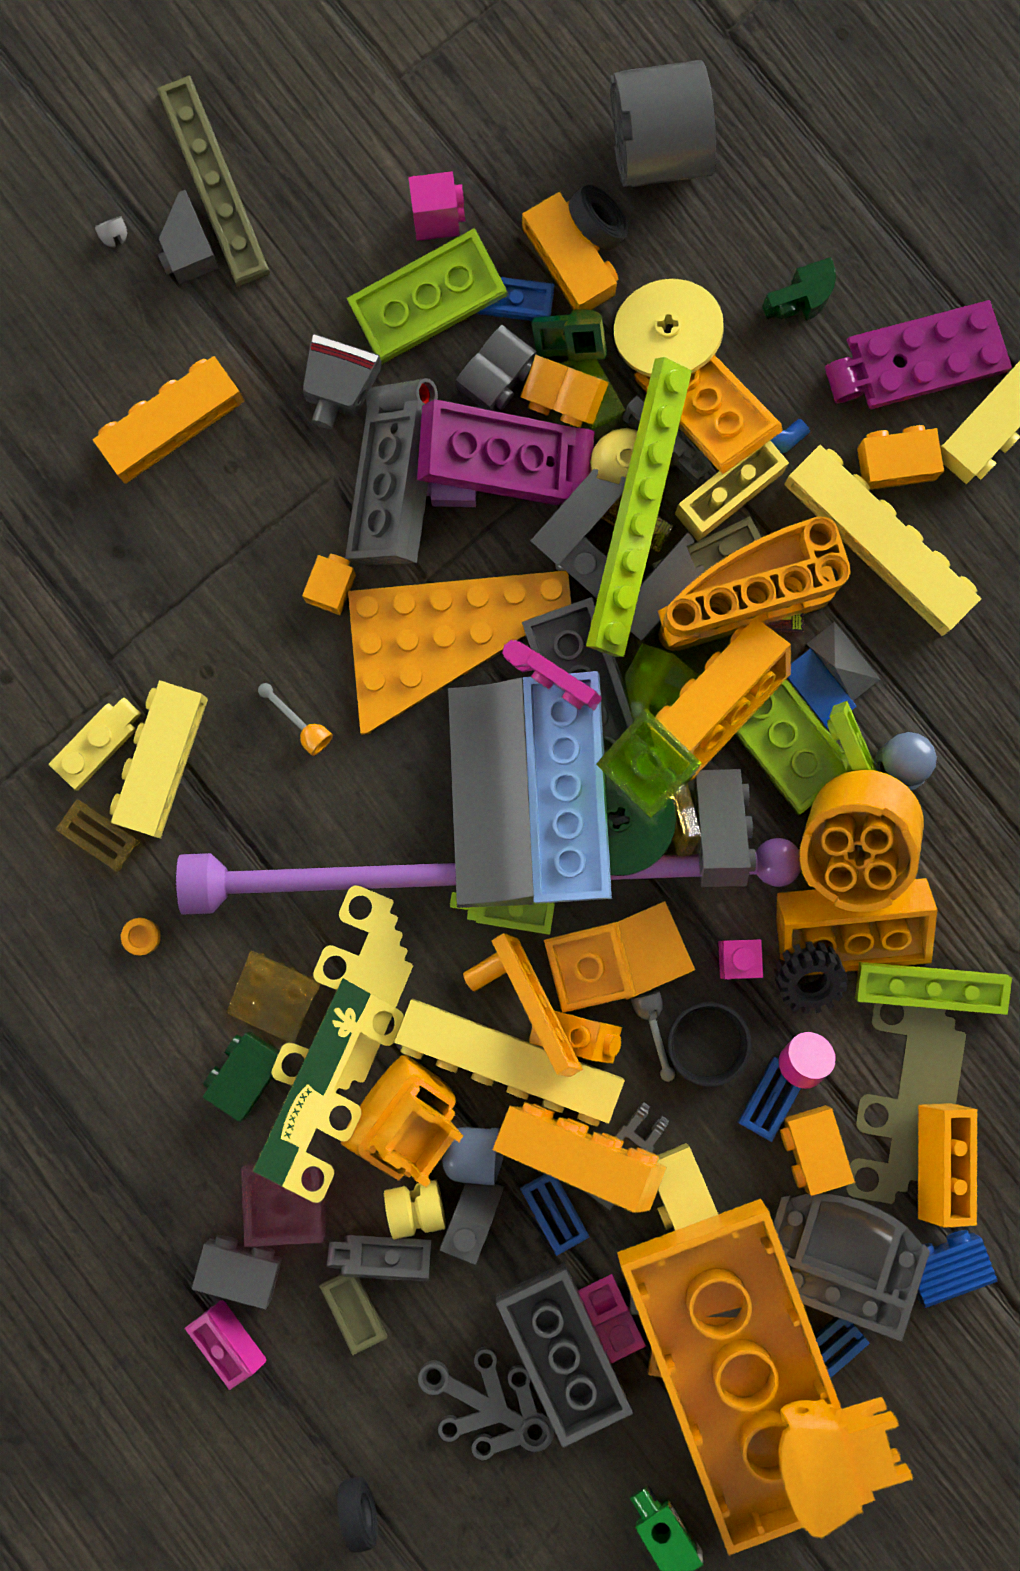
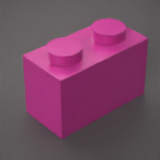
(436, 205)

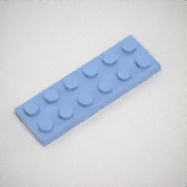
(566, 795)

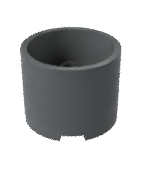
(663, 123)

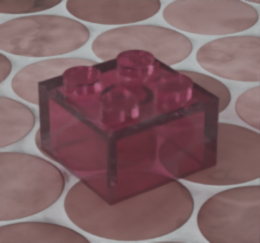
(279, 1215)

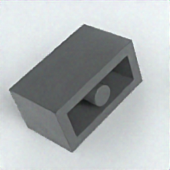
(237, 1271)

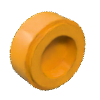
(140, 936)

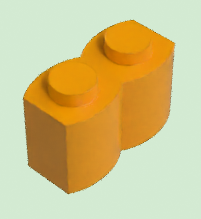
(563, 390)

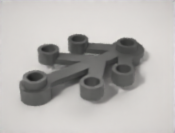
(491, 1408)

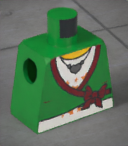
(670, 1550)

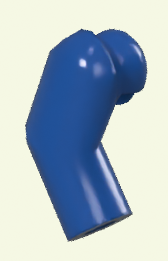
(791, 436)

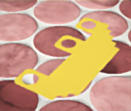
(377, 970)

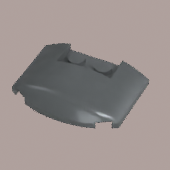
(852, 1260)

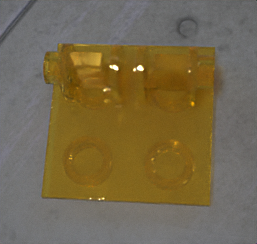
(272, 997)

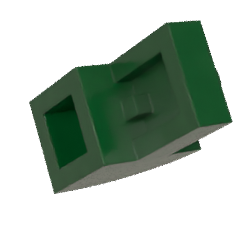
(809, 291)
(572, 335)

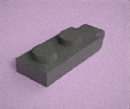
(381, 1257)

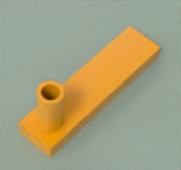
(512, 959)

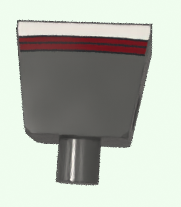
(338, 378)

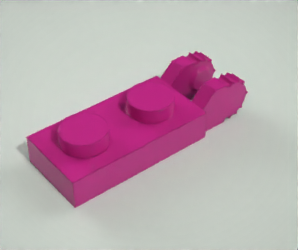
(548, 674)

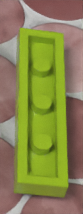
(933, 988)

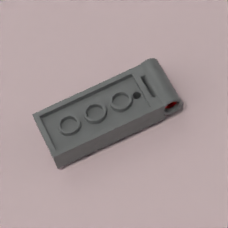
(387, 493)

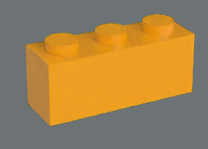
(569, 254)
(947, 1164)

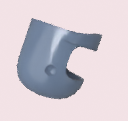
(907, 758)
(473, 1157)

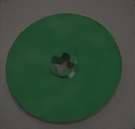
(644, 838)

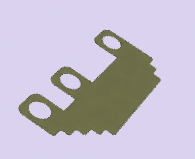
(927, 1077)

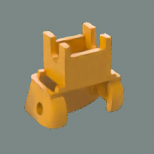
(403, 1127)
(835, 1460)

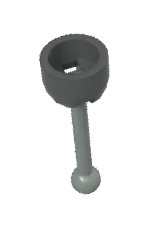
(648, 1007)

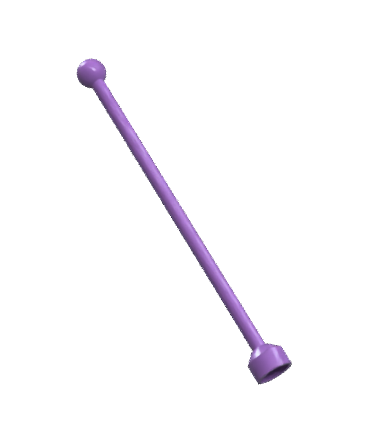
(206, 882)

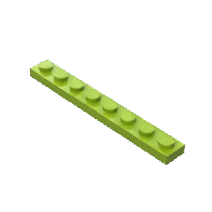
(639, 507)

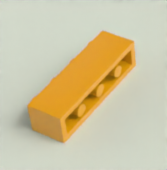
(168, 419)

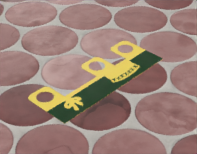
(312, 1092)

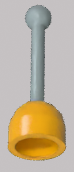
(313, 736)

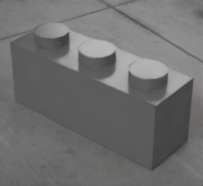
(724, 828)

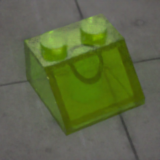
(649, 764)

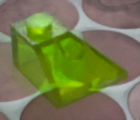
(655, 680)

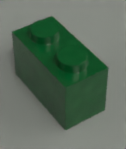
(243, 1075)

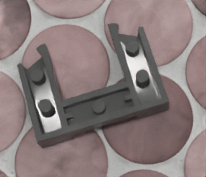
(566, 545)

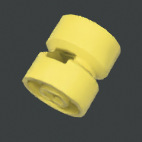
(414, 1209)

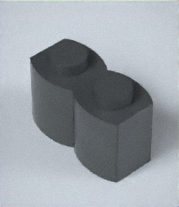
(496, 370)

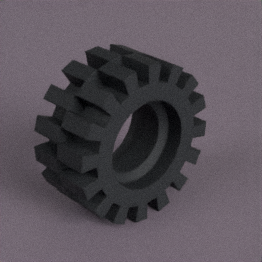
(815, 993)

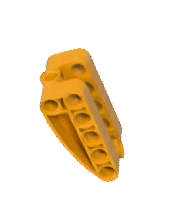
(759, 581)

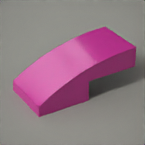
(612, 1318)

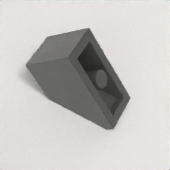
(184, 243)
(471, 1221)

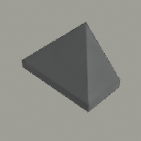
(843, 661)

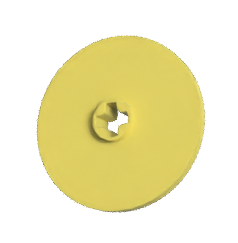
(679, 302)

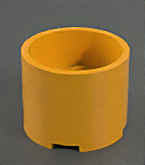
(869, 812)

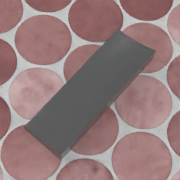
(562, 640)
(490, 795)

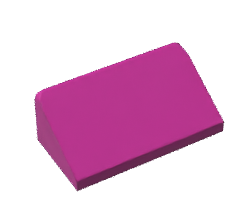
(226, 1344)

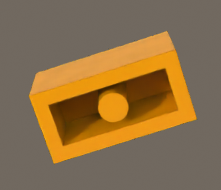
(900, 457)
(817, 1151)

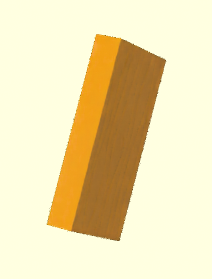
(728, 1371)

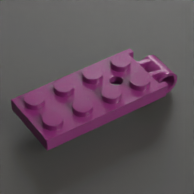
(937, 355)

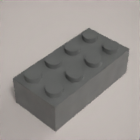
(563, 1354)

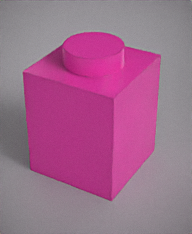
(740, 959)

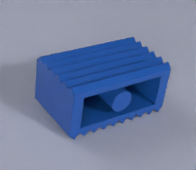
(955, 1268)

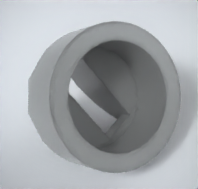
(111, 229)

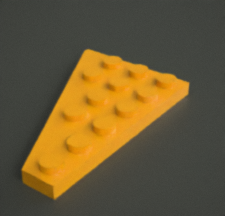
(430, 634)

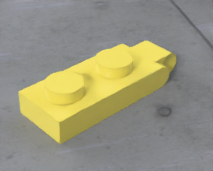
(96, 743)

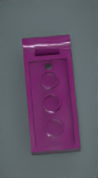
(502, 453)

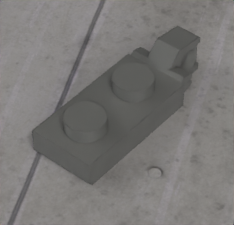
(690, 462)

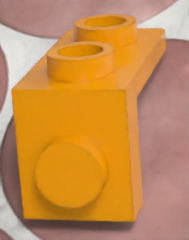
(588, 1038)

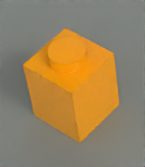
(329, 583)

